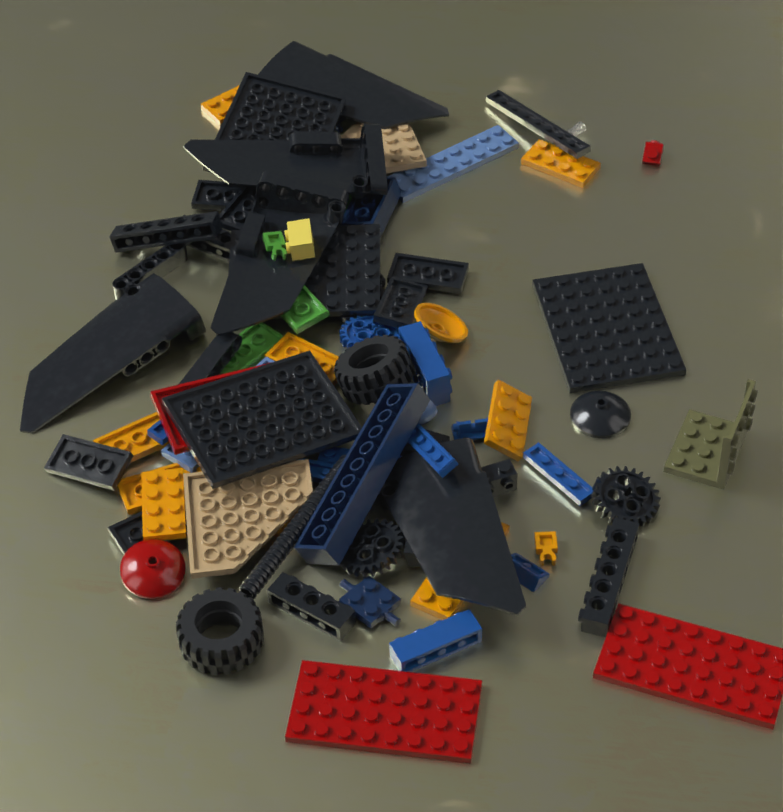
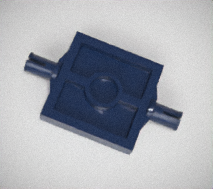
(371, 601)

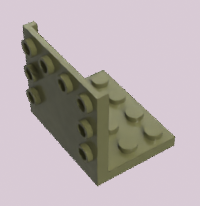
(710, 445)

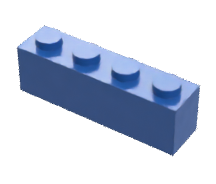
(435, 641)

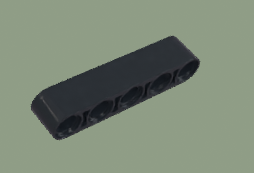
(160, 263)
(214, 357)

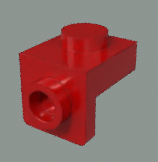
(653, 153)

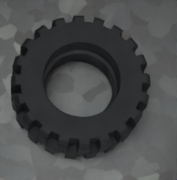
(372, 365)
(226, 653)

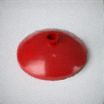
(156, 579)

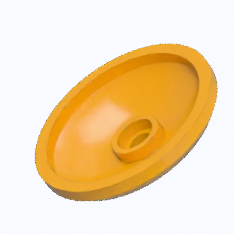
(441, 323)

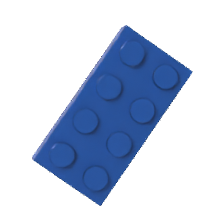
(428, 364)

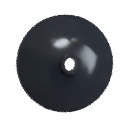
(600, 414)

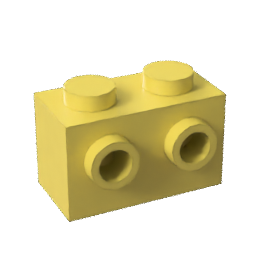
(300, 239)

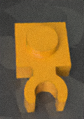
(546, 546)

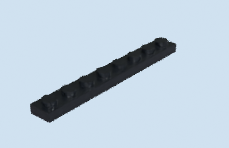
(538, 124)

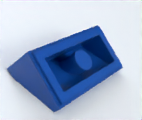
(528, 573)

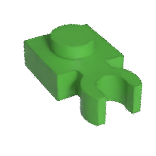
(275, 242)

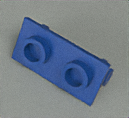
(470, 430)

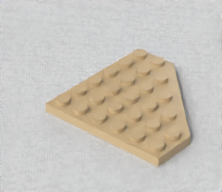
(399, 145)
(240, 517)

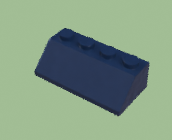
(373, 208)

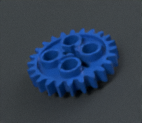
(362, 328)

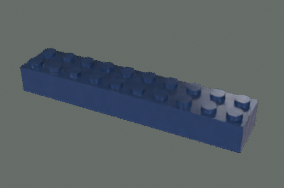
(362, 474)

